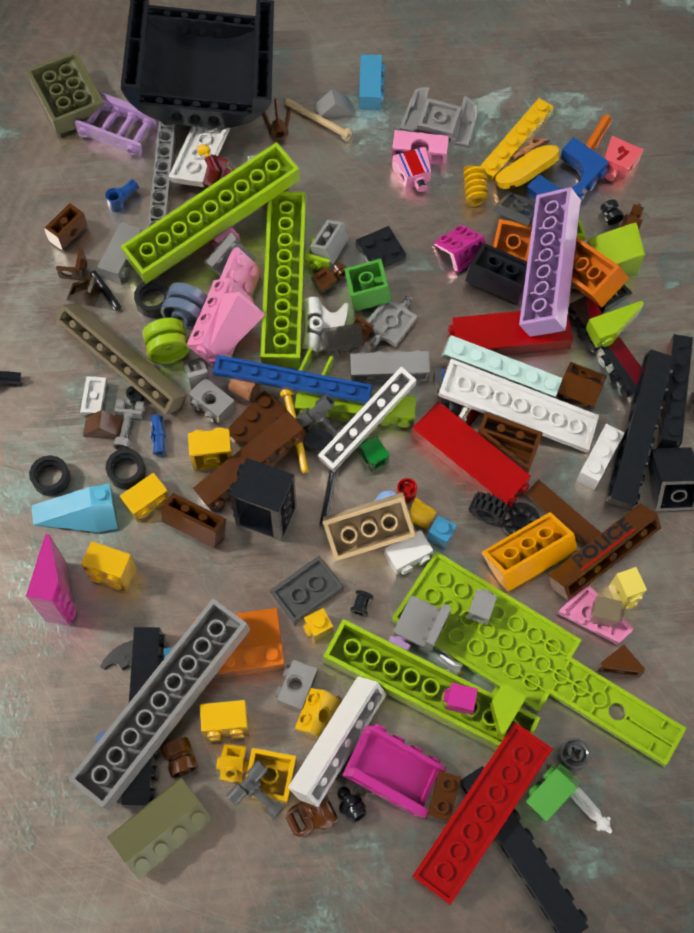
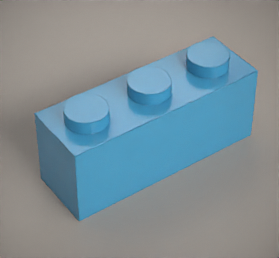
(371, 81)

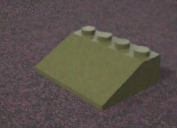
(65, 91)

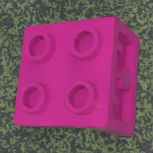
(461, 245)

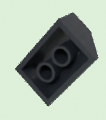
(498, 273)

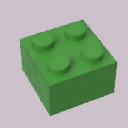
(368, 285)
(553, 792)

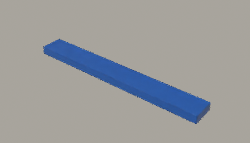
(292, 379)

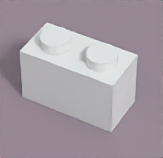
(408, 553)

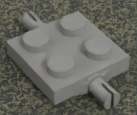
(391, 322)

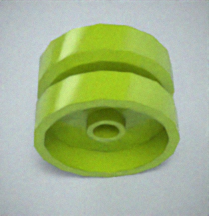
(165, 340)

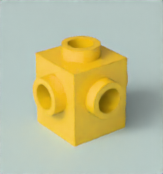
(232, 763)

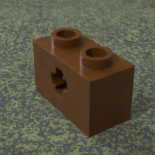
(66, 226)
(443, 797)

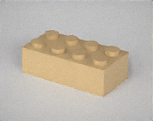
(369, 526)

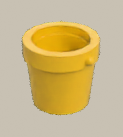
(421, 513)

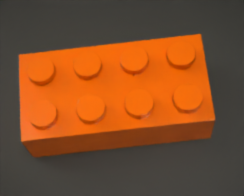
(595, 274)

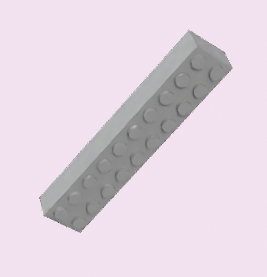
(159, 705)

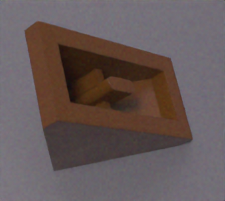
(102, 425)
(621, 663)

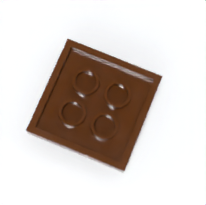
(256, 419)

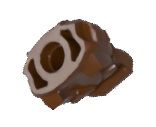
(313, 817)

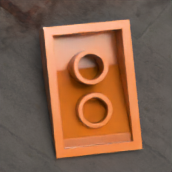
(513, 238)

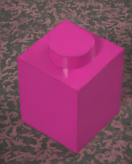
(460, 698)

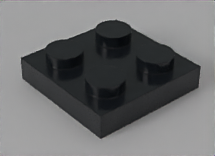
(381, 245)

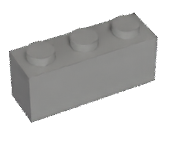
(113, 263)

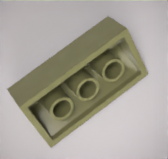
(159, 828)

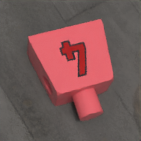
(621, 158)

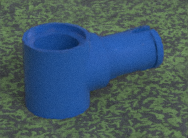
(117, 196)

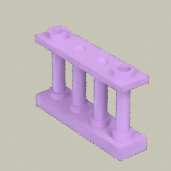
(117, 108)

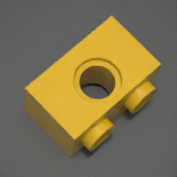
(316, 713)

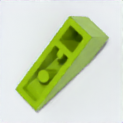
(608, 326)

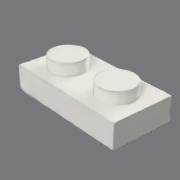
(93, 395)

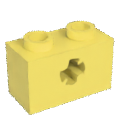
(628, 588)

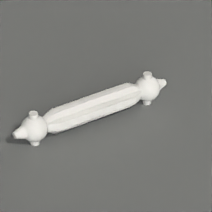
(590, 808)

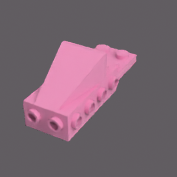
(227, 309)

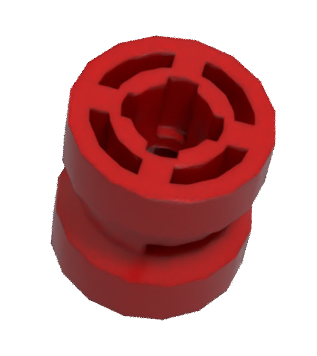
(408, 487)

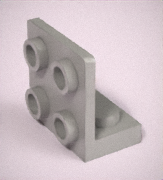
(220, 255)
(422, 622)

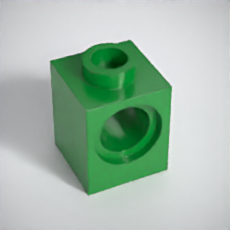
(374, 453)

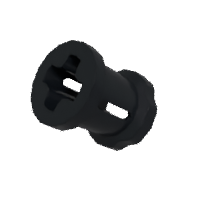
(361, 603)

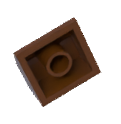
(581, 384)

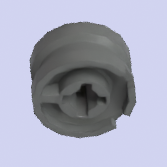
(572, 763)

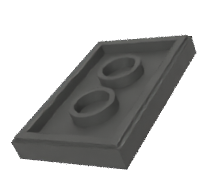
(516, 208)
(306, 590)

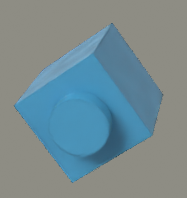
(441, 532)

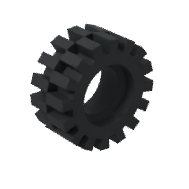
(488, 508)

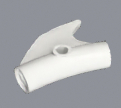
(319, 318)

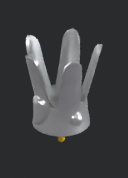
(454, 666)

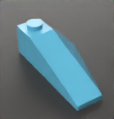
(83, 510)

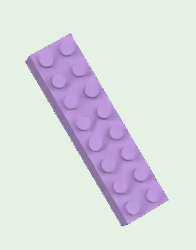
(550, 262)

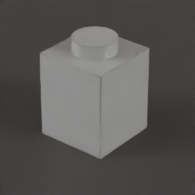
(482, 606)

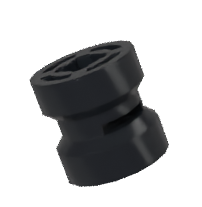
(611, 211)

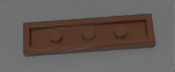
(550, 502)

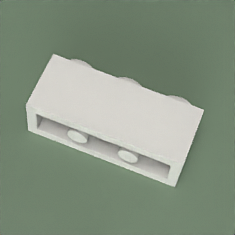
(600, 457)

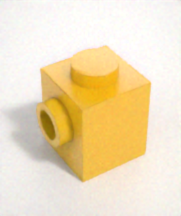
(318, 625)

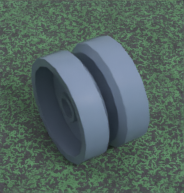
(183, 303)

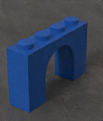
(581, 158)

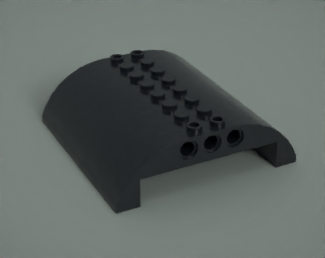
(198, 64)

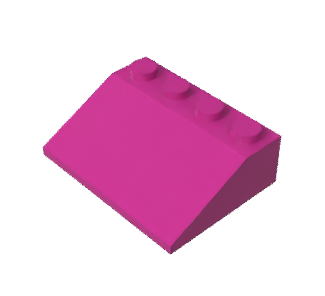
(51, 586)

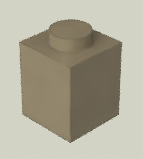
(606, 611)

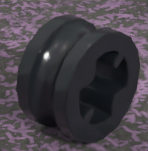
(129, 392)

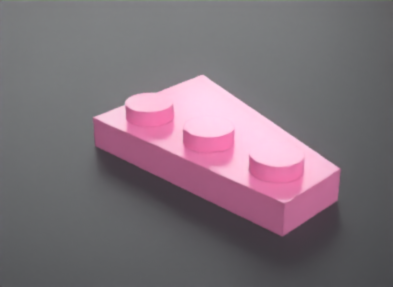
(579, 611)

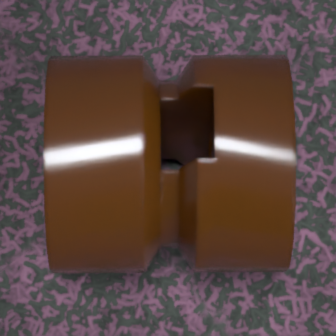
(179, 756)

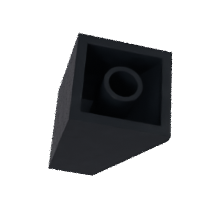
(672, 478)

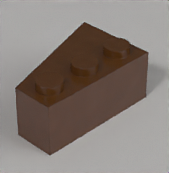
(511, 438)

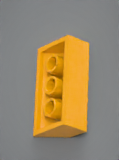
(530, 551)

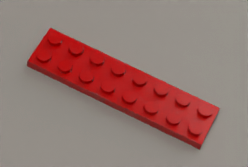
(482, 813)

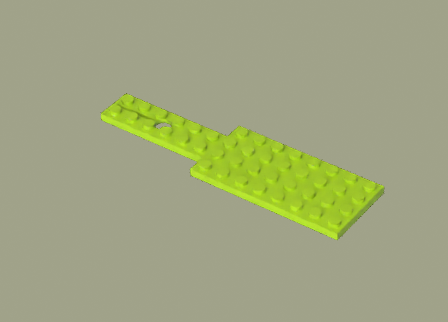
(535, 658)

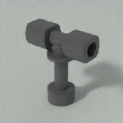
(318, 414)
(251, 786)

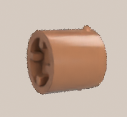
(244, 389)

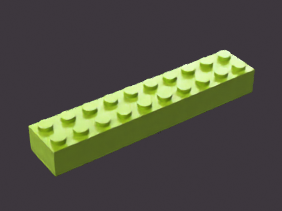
(211, 212)
(284, 280)
(415, 682)

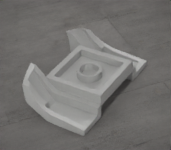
(440, 117)

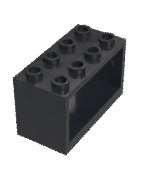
(263, 498)

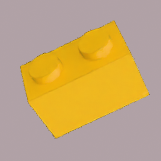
(145, 497)

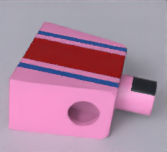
(413, 168)

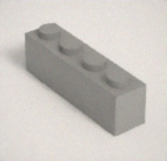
(381, 366)

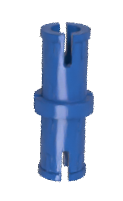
(158, 435)

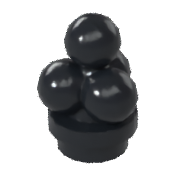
(352, 805)

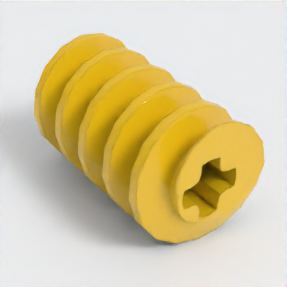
(475, 185)

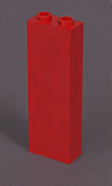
(505, 336)
(470, 454)

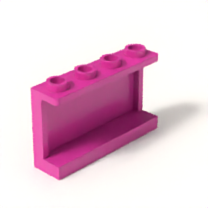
(393, 770)

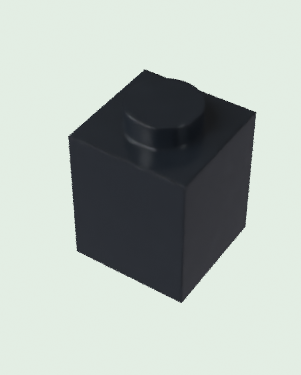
(316, 440)

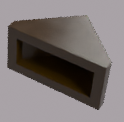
(85, 291)

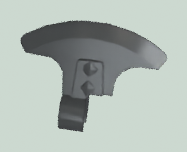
(119, 656)

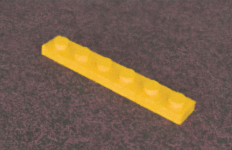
(516, 138)

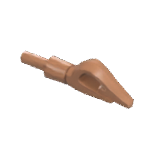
(532, 145)

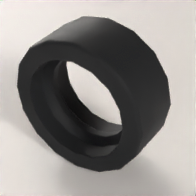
(142, 289)
(118, 456)
(42, 463)

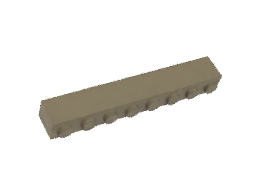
(121, 358)

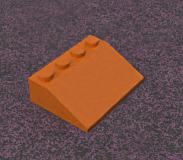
(260, 648)

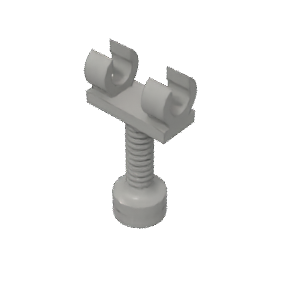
(121, 411)

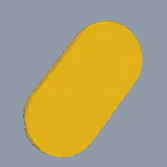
(528, 166)

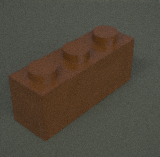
(193, 520)

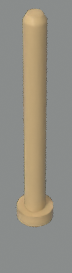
(345, 133)

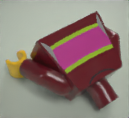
(216, 166)

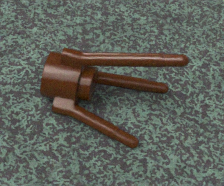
(278, 128)

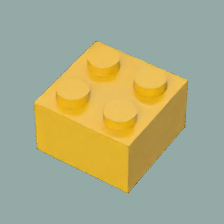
(209, 448)
(108, 566)
(224, 720)
(280, 773)

